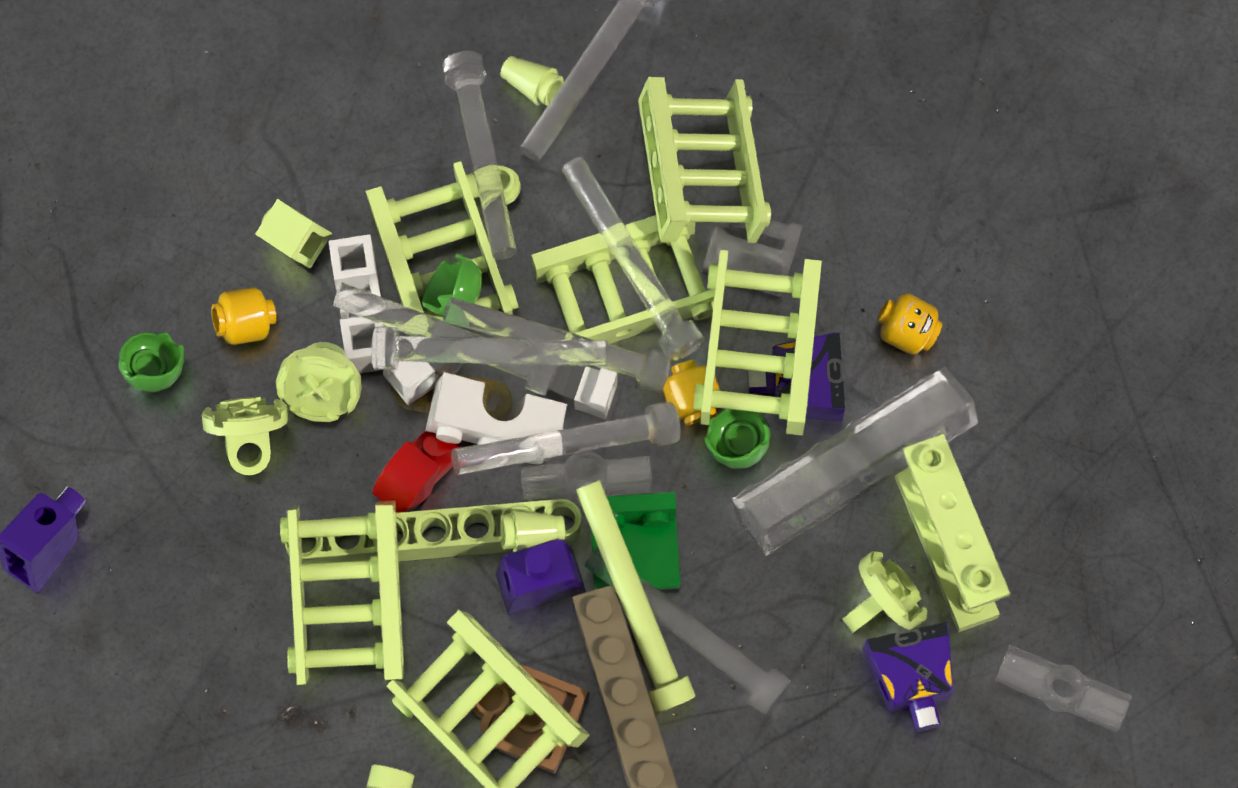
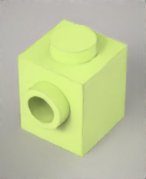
(293, 233)

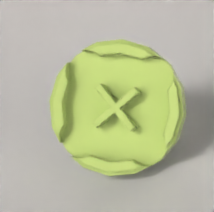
(319, 382)
(245, 422)
(890, 591)

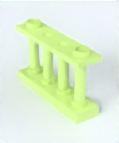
(669, 178)
(399, 249)
(594, 254)
(793, 366)
(951, 533)
(379, 568)
(499, 667)

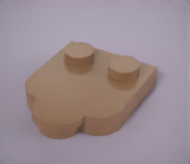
(530, 727)

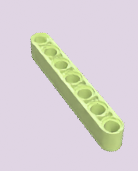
(455, 541)

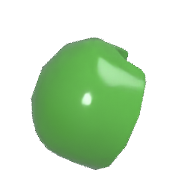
(454, 280)
(151, 361)
(738, 438)

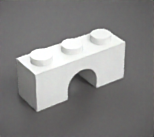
(355, 265)
(460, 415)

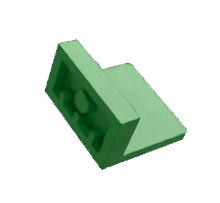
(649, 535)

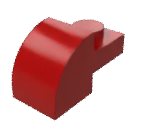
(414, 471)

